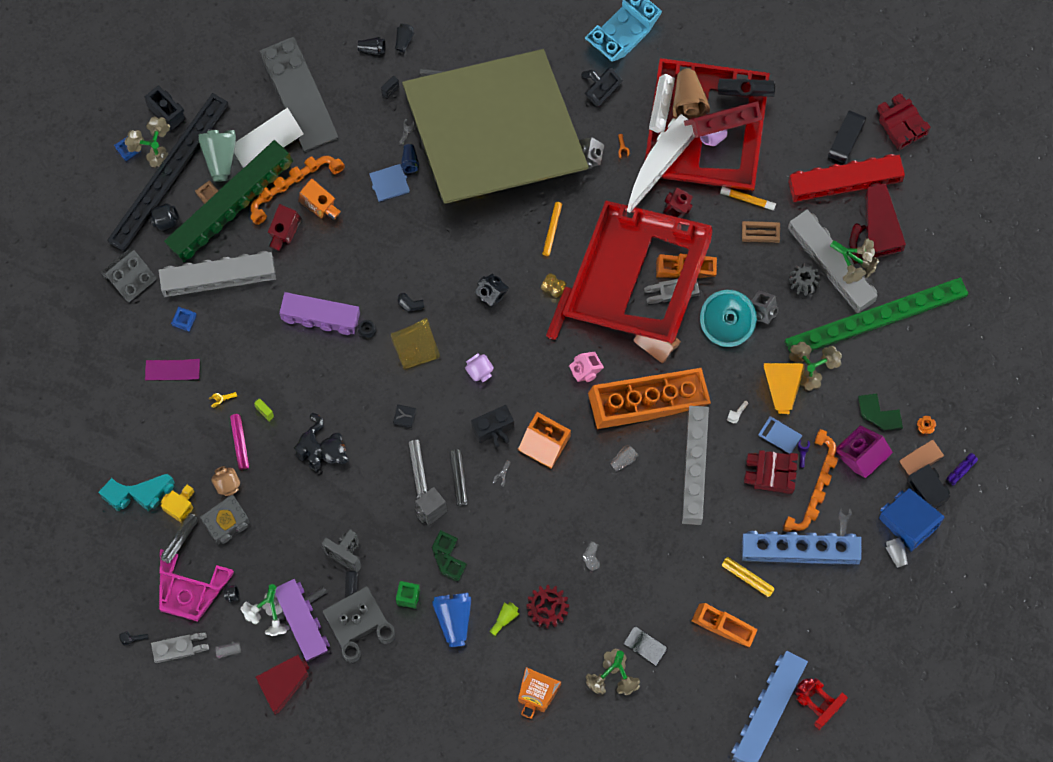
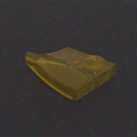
(415, 344)

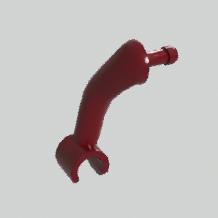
(856, 231)

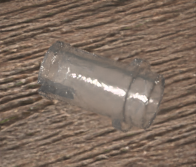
(228, 649)

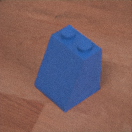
(911, 518)

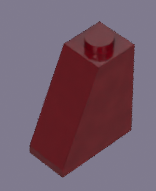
(283, 681)

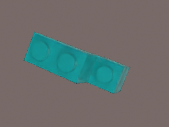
(145, 493)

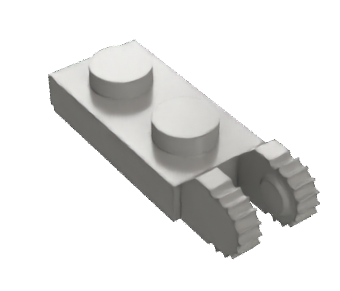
(666, 289)
(178, 647)

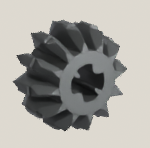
(797, 279)

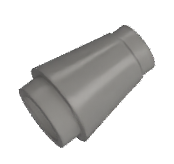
(897, 551)

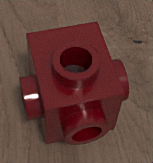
(677, 203)

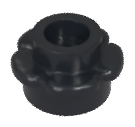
(366, 324)
(231, 593)

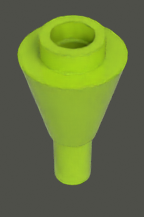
(506, 615)

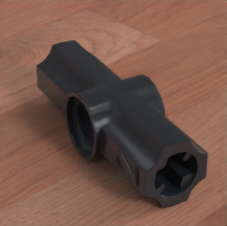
(759, 88)

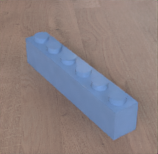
(770, 709)

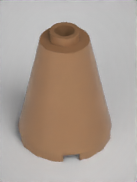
(689, 96)

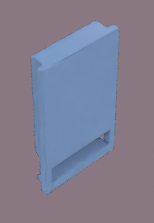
(781, 436)

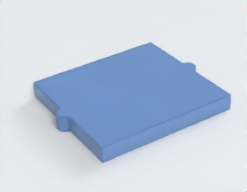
(389, 182)

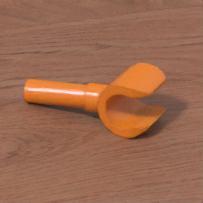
(622, 146)

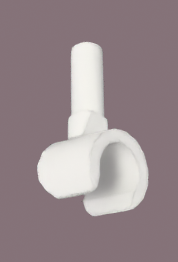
(733, 417)

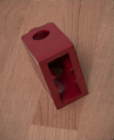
(286, 220)

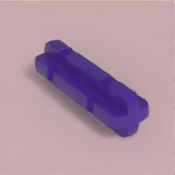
(962, 469)

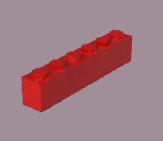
(846, 178)

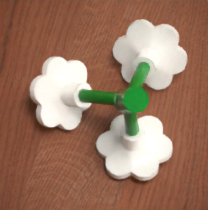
(272, 608)

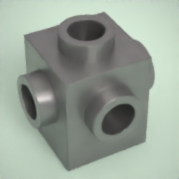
(592, 151)
(765, 306)

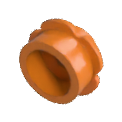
(926, 429)

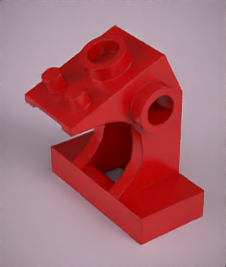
(827, 709)

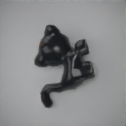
(330, 450)

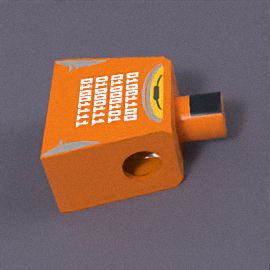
(313, 195)
(536, 692)

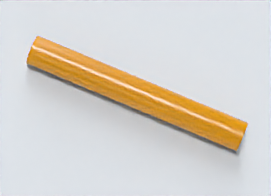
(552, 229)

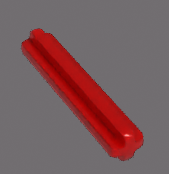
(558, 317)

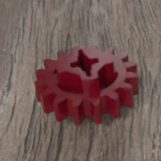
(554, 602)

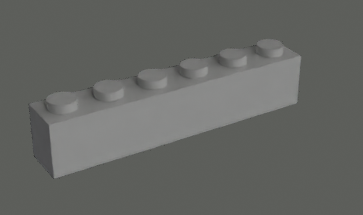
(817, 244)
(217, 274)
(695, 465)

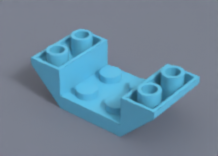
(624, 28)

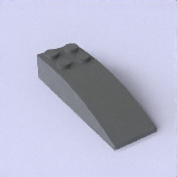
(299, 93)

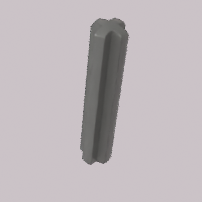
(459, 480)
(179, 538)

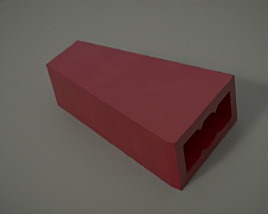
(882, 222)

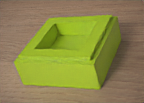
(264, 409)

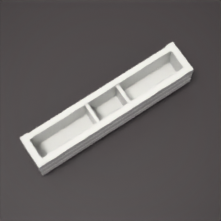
(662, 103)

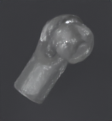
(589, 557)

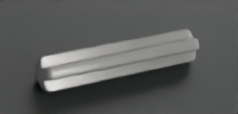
(417, 466)

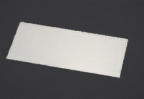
(279, 128)

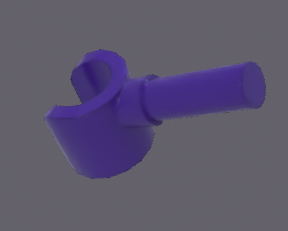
(802, 450)

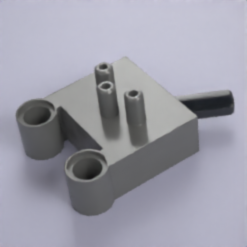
(356, 617)

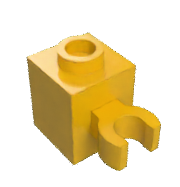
(178, 505)

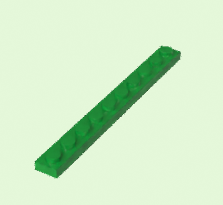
(881, 315)

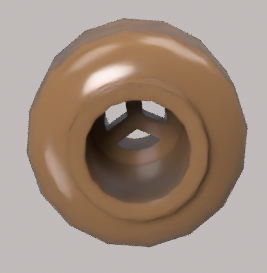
(225, 481)

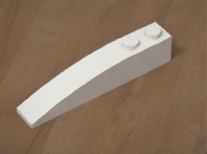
(661, 157)

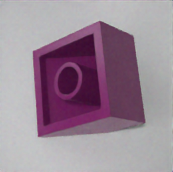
(863, 451)

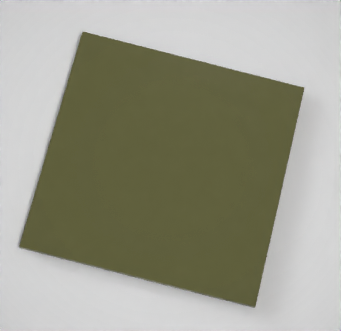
(494, 126)

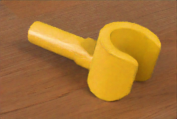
(219, 398)

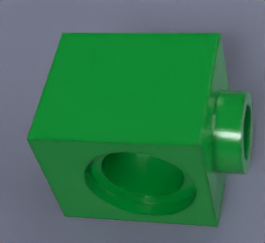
(407, 594)

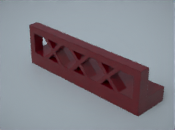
(725, 119)

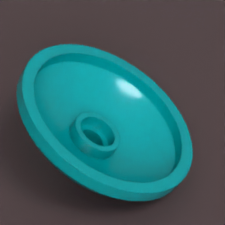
(716, 321)

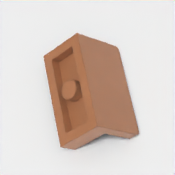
(657, 348)

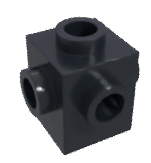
(491, 289)

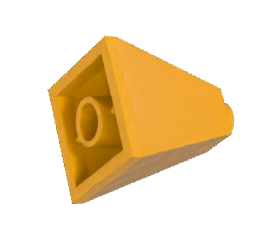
(784, 384)

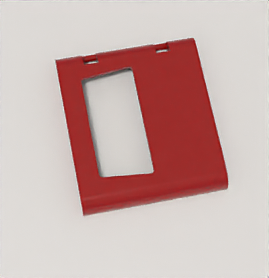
(686, 166)
(615, 262)

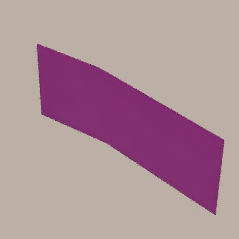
(172, 369)

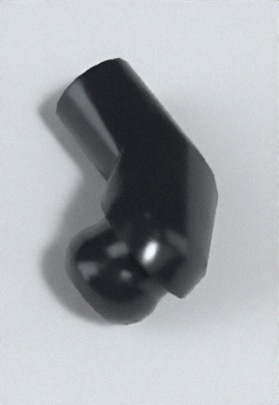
(408, 304)

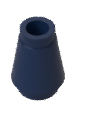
(409, 159)

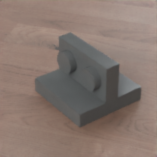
(343, 552)

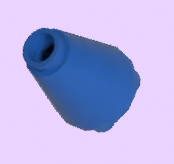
(453, 617)

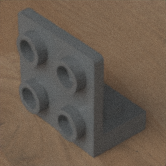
(129, 274)

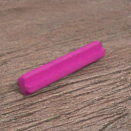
(239, 442)

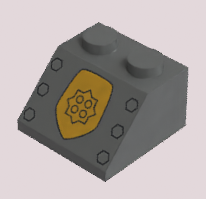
(225, 520)

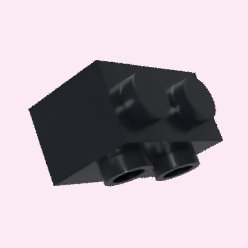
(163, 106)
(927, 485)

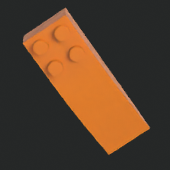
(647, 397)

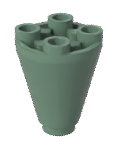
(218, 152)

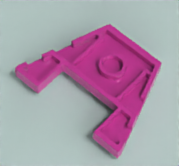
(187, 596)

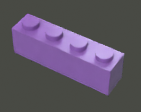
(319, 313)
(300, 620)

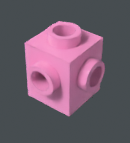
(586, 366)

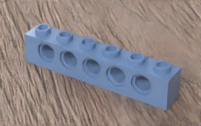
(831, 555)

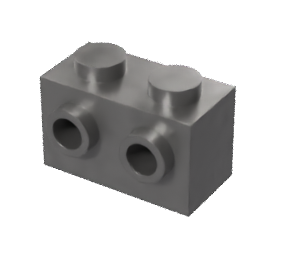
(430, 506)

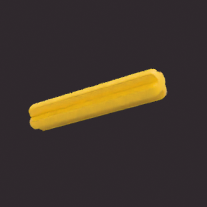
(748, 576)

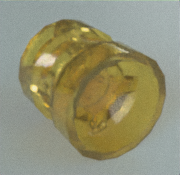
(553, 285)

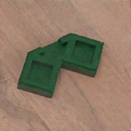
(884, 420)
(447, 564)

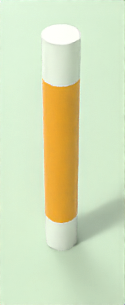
(748, 198)

